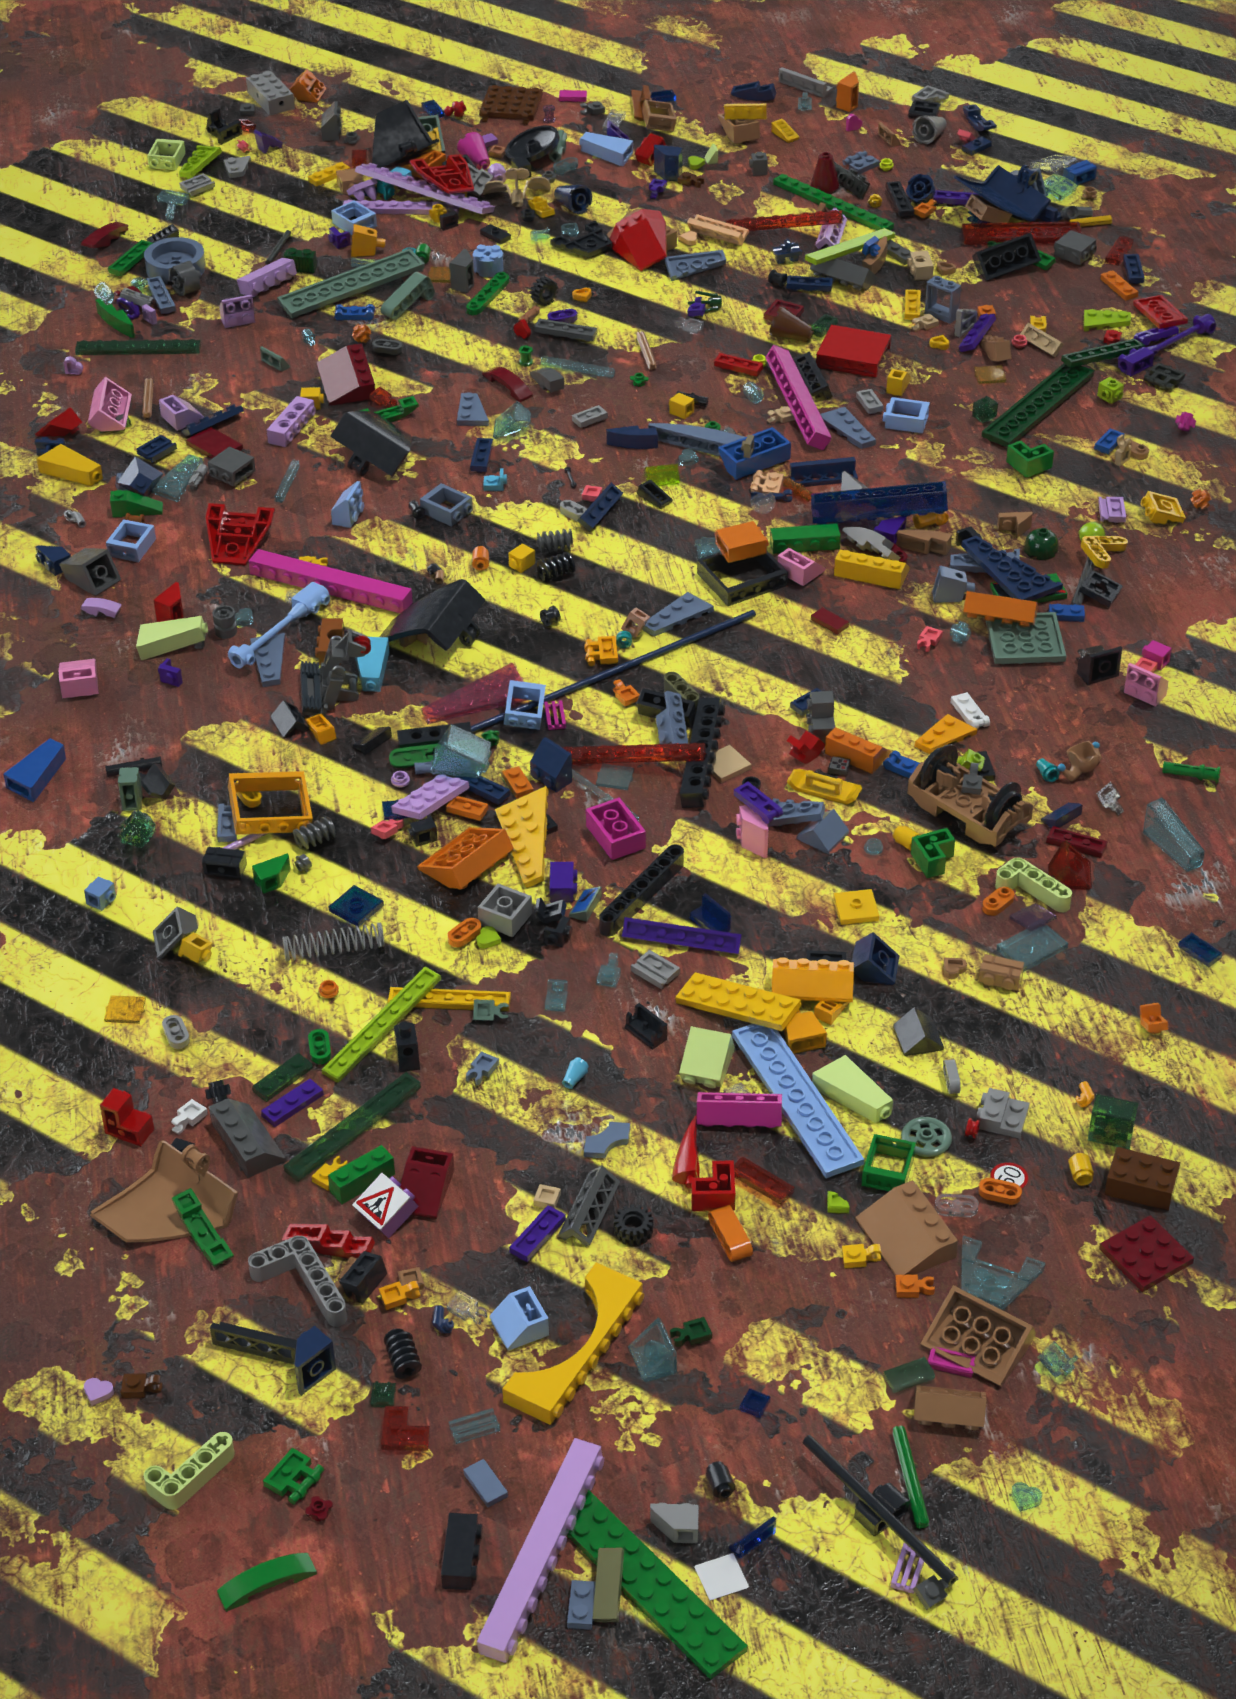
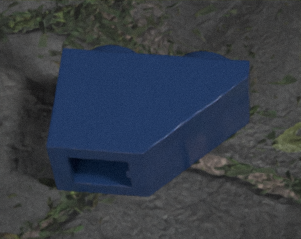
(51, 557)

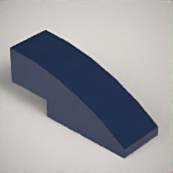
(754, 91)
(632, 437)

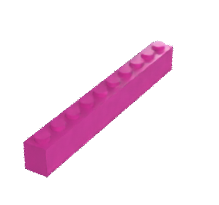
(798, 397)
(337, 582)

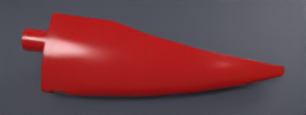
(686, 1161)

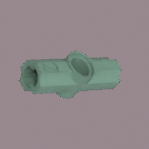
(556, 154)

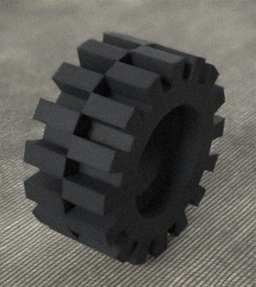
(550, 288)
(633, 1235)

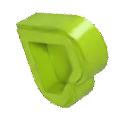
(696, 162)
(488, 937)

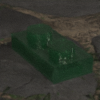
(823, 324)

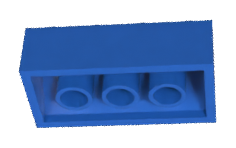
(769, 450)

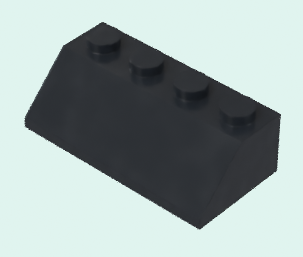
(1006, 257)

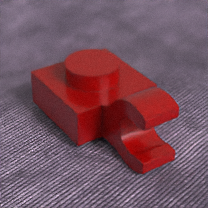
(1112, 336)

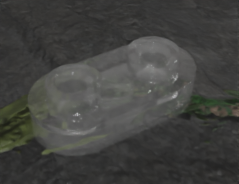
(956, 1205)

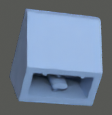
(348, 506)
(520, 1319)

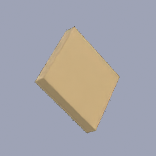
(729, 764)

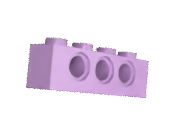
(291, 421)

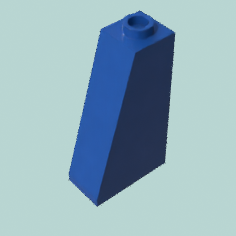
(35, 770)

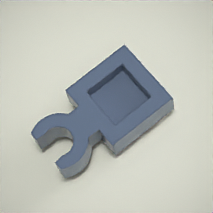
(482, 1066)

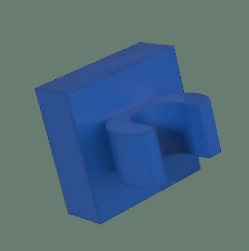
(871, 246)

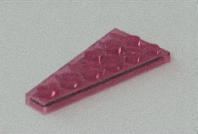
(475, 697)

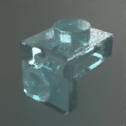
(556, 995)
(1057, 1360)

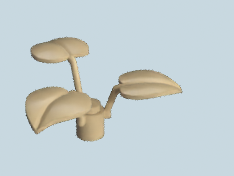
(517, 196)

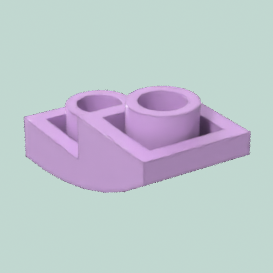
(96, 605)

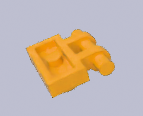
(607, 650)

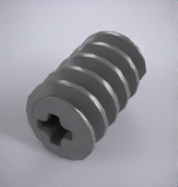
(555, 541)
(314, 832)

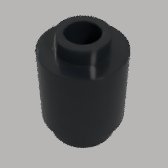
(720, 1480)

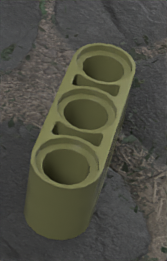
(675, 683)

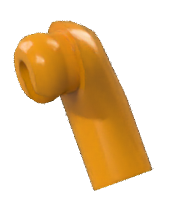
(1086, 1096)

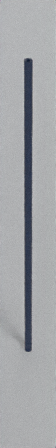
(624, 666)

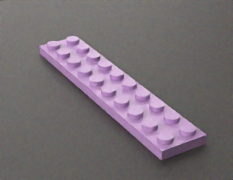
(421, 187)

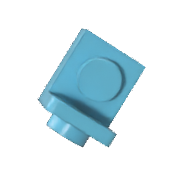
(495, 483)

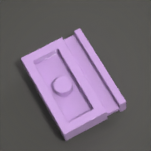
(1112, 509)

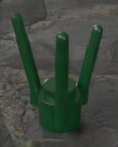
(714, 302)

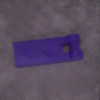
(1155, 334)
(758, 802)

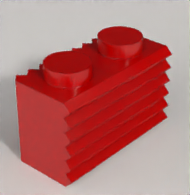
(645, 152)

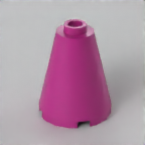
(475, 148)

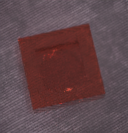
(247, 125)

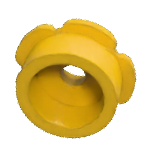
(875, 201)

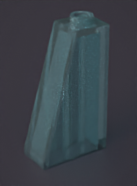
(1172, 836)

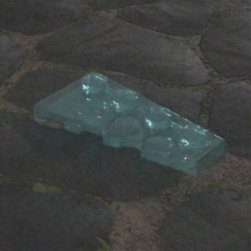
(177, 479)

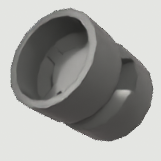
(224, 622)

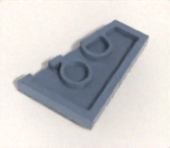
(471, 411)
(798, 812)

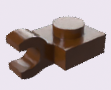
(138, 1384)

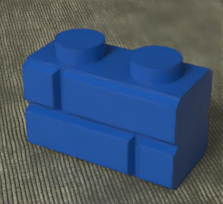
(1080, 172)

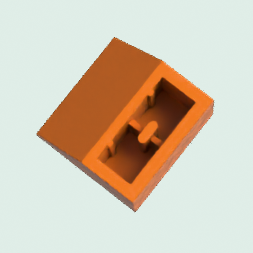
(307, 87)
(847, 93)

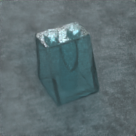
(461, 754)

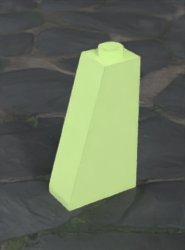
(169, 636)
(853, 1089)

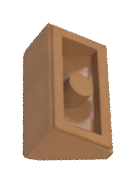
(887, 135)

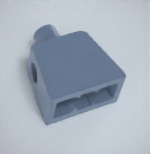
(950, 585)

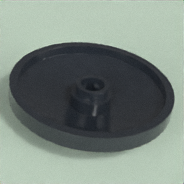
(533, 143)

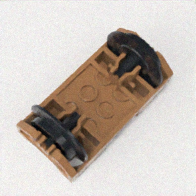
(986, 815)

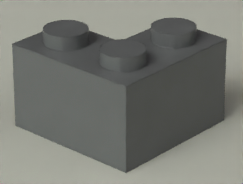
(820, 714)

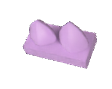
(367, 186)

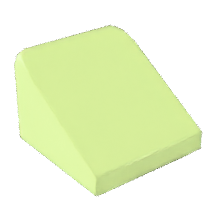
(712, 155)

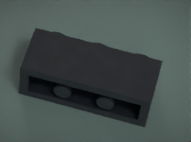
(653, 703)
(461, 1551)

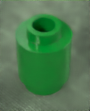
(423, 252)

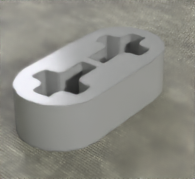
(572, 509)
(951, 1076)

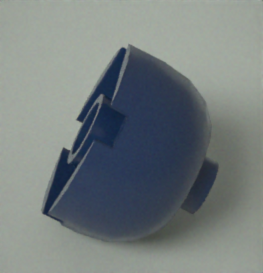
(921, 188)

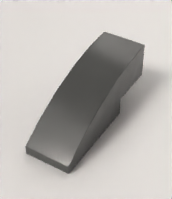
(548, 379)

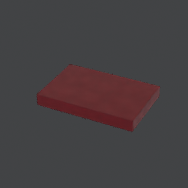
(212, 442)

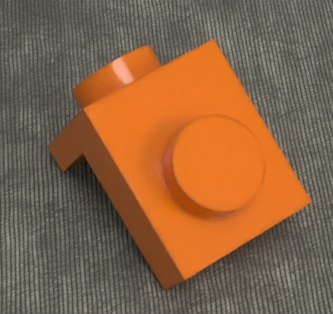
(1151, 1018)

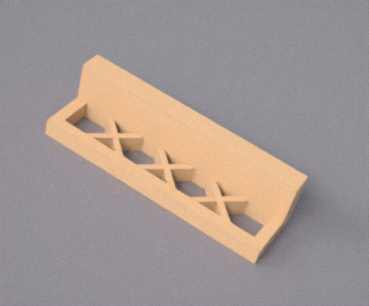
(719, 230)

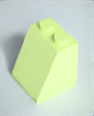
(706, 1057)

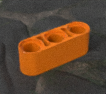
(730, 1233)

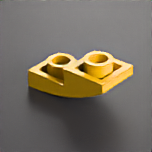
(541, 207)

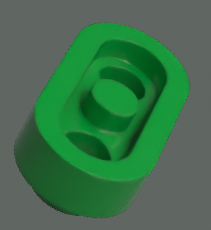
(319, 1046)

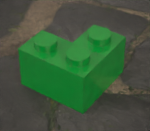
(1029, 460)
(932, 850)

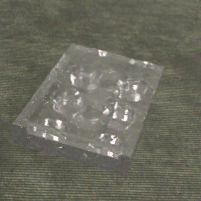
(1053, 163)

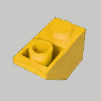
(897, 382)

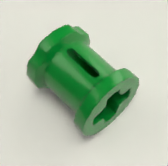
(525, 355)

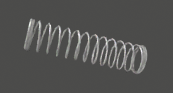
(380, 941)

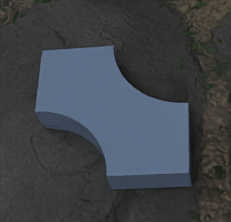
(600, 1144)

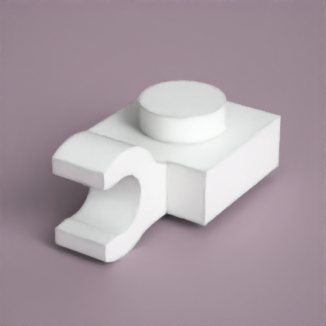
(189, 1113)

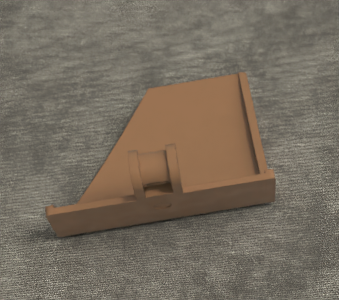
(146, 1207)

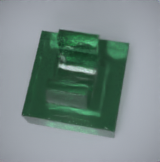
(383, 1394)

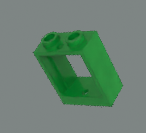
(883, 1178)

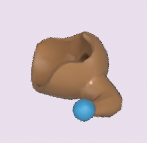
(1083, 759)

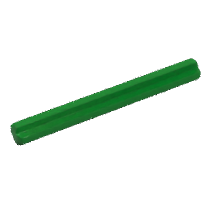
(910, 1477)

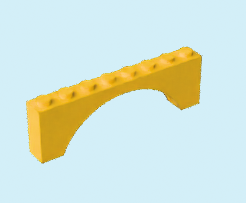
(548, 1390)

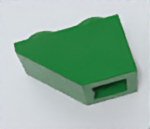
(271, 873)

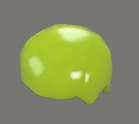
(1091, 529)

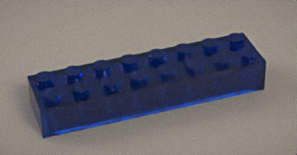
(879, 502)

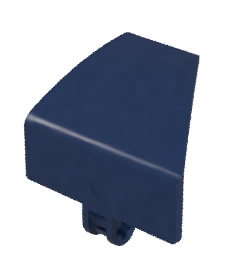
(1010, 192)

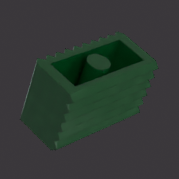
(304, 260)

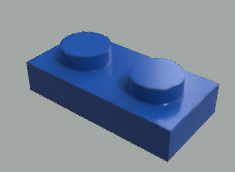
(1108, 441)
(1068, 612)

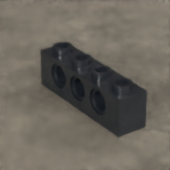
(426, 735)

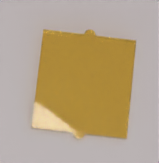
(439, 274)
(990, 374)
(125, 1009)

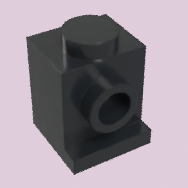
(423, 831)

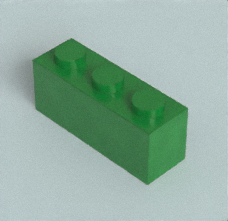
(360, 1174)

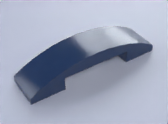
(977, 121)

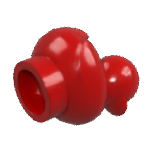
(458, 109)

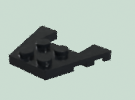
(587, 245)

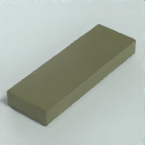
(608, 1585)

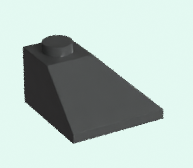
(172, 930)

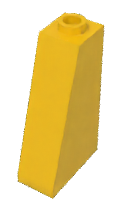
(69, 465)

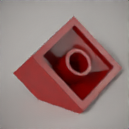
(61, 425)

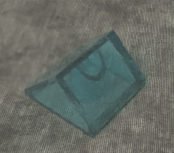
(654, 1352)

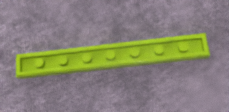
(846, 247)
(381, 1024)

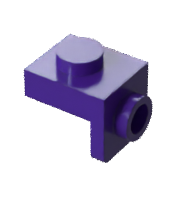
(339, 239)
(170, 674)

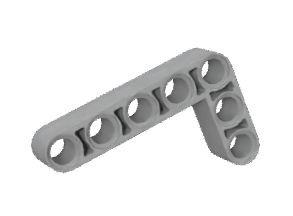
(300, 1255)

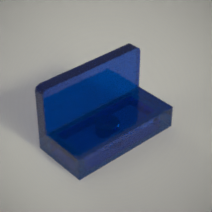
(711, 915)

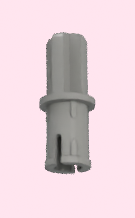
(198, 475)

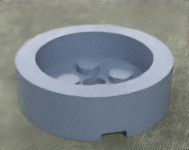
(171, 252)

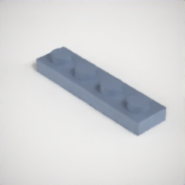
(161, 295)

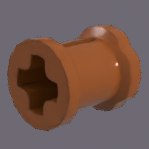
(141, 519)

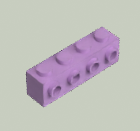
(266, 277)

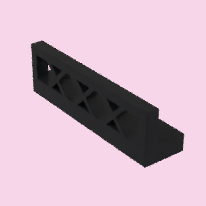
(814, 372)
(253, 1342)

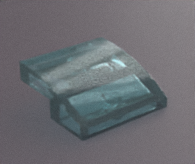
(1059, 186)

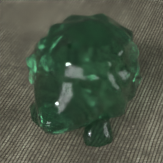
(137, 829)

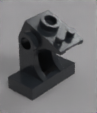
(218, 127)

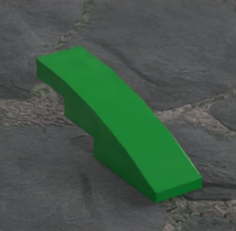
(115, 318)

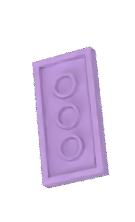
(430, 797)

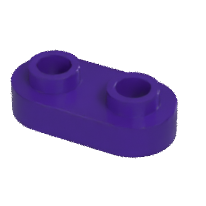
(565, 316)

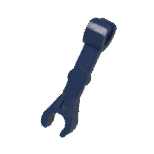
(778, 495)

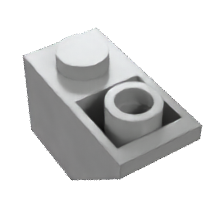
(676, 1521)

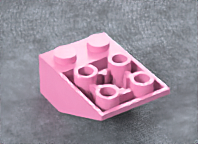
(78, 678)

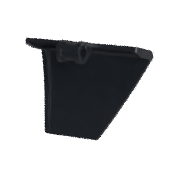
(399, 136)
(372, 441)
(441, 616)

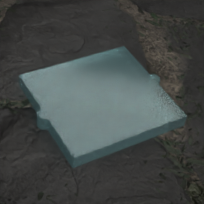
(615, 776)

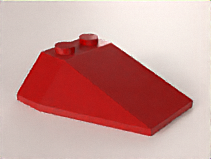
(450, 178)
(641, 238)
(234, 534)

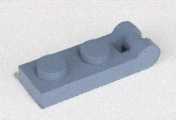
(225, 826)

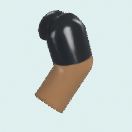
(439, 573)

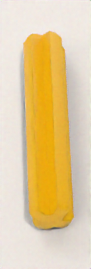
(1093, 221)

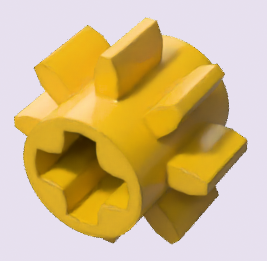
(436, 211)

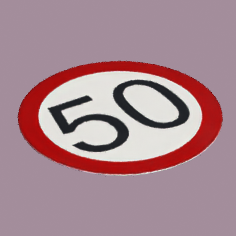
(1010, 1172)

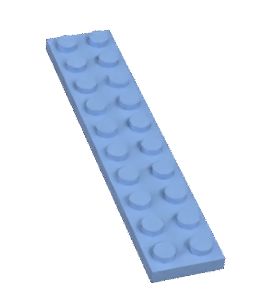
(801, 1100)

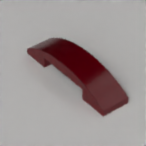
(517, 387)

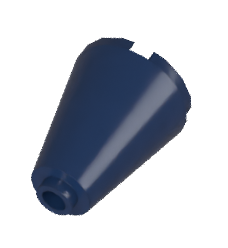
(574, 197)

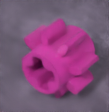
(1185, 421)

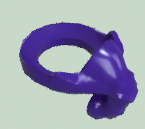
(133, 309)

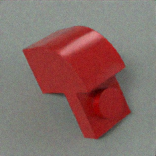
(806, 748)

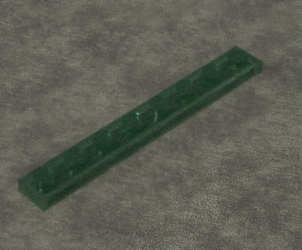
(138, 347)
(351, 1127)

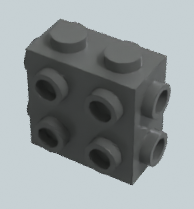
(1075, 247)
(231, 466)

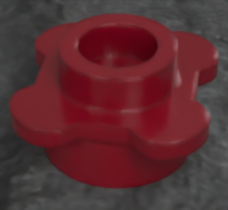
(318, 1514)

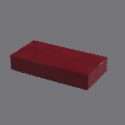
(829, 620)

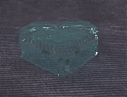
(570, 229)
(688, 457)
(244, 617)
(1025, 1496)

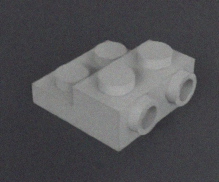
(1002, 1113)

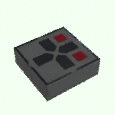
(839, 766)

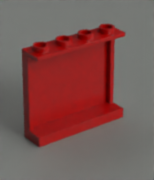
(852, 350)

